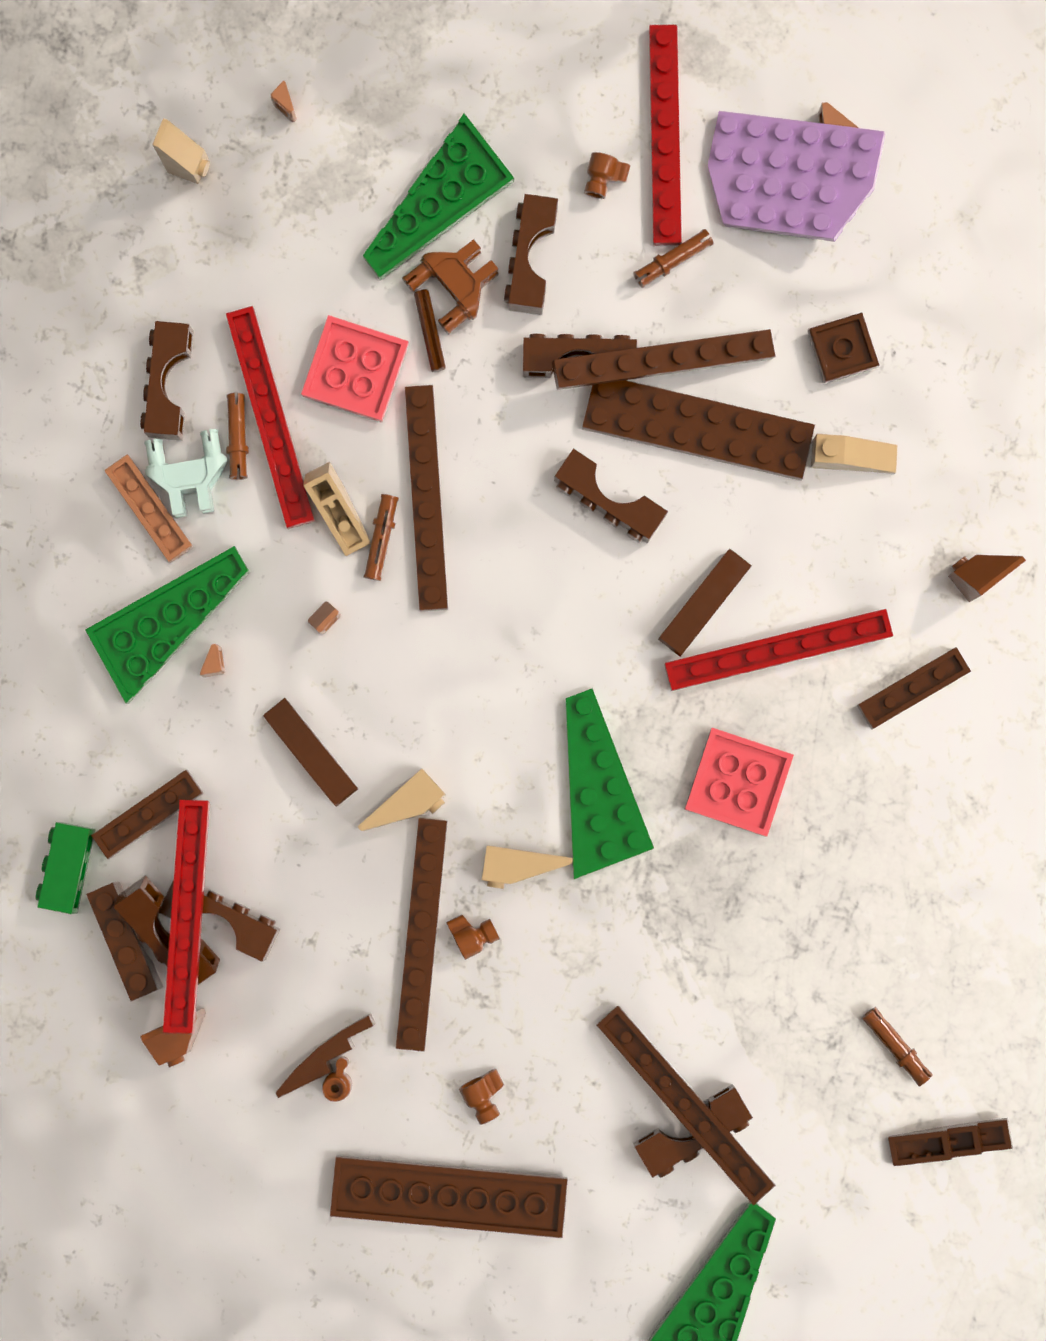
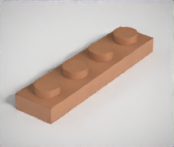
(148, 508)

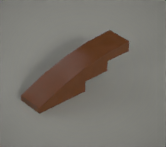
(704, 602)
(310, 752)
(318, 1062)
(950, 1142)

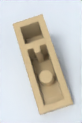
(180, 153)
(853, 454)
(336, 508)
(411, 800)
(511, 865)

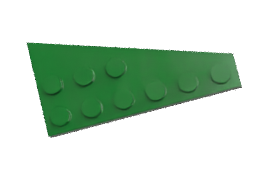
(447, 191)
(152, 629)
(602, 804)
(721, 1290)

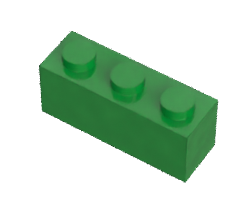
(65, 868)

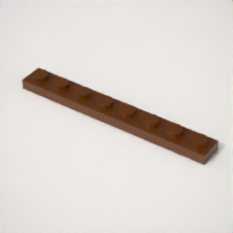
(663, 359)
(426, 498)
(421, 934)
(686, 1105)

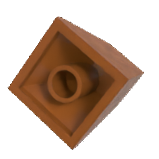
(982, 572)
(171, 1047)

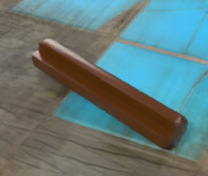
(429, 330)

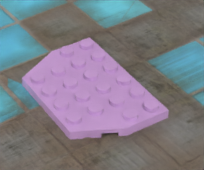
(791, 174)

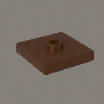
(843, 348)

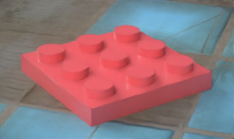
(355, 368)
(739, 782)

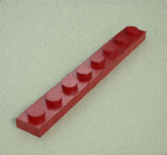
(665, 135)
(270, 417)
(778, 649)
(186, 917)

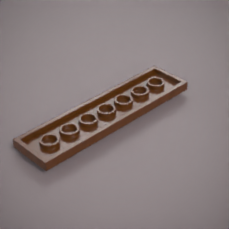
(700, 427)
(449, 1196)

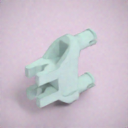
(187, 476)

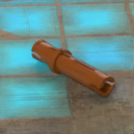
(673, 258)
(237, 444)
(388, 503)
(901, 1051)

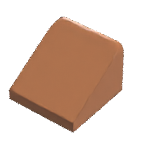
(282, 101)
(324, 617)
(213, 663)

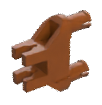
(457, 279)

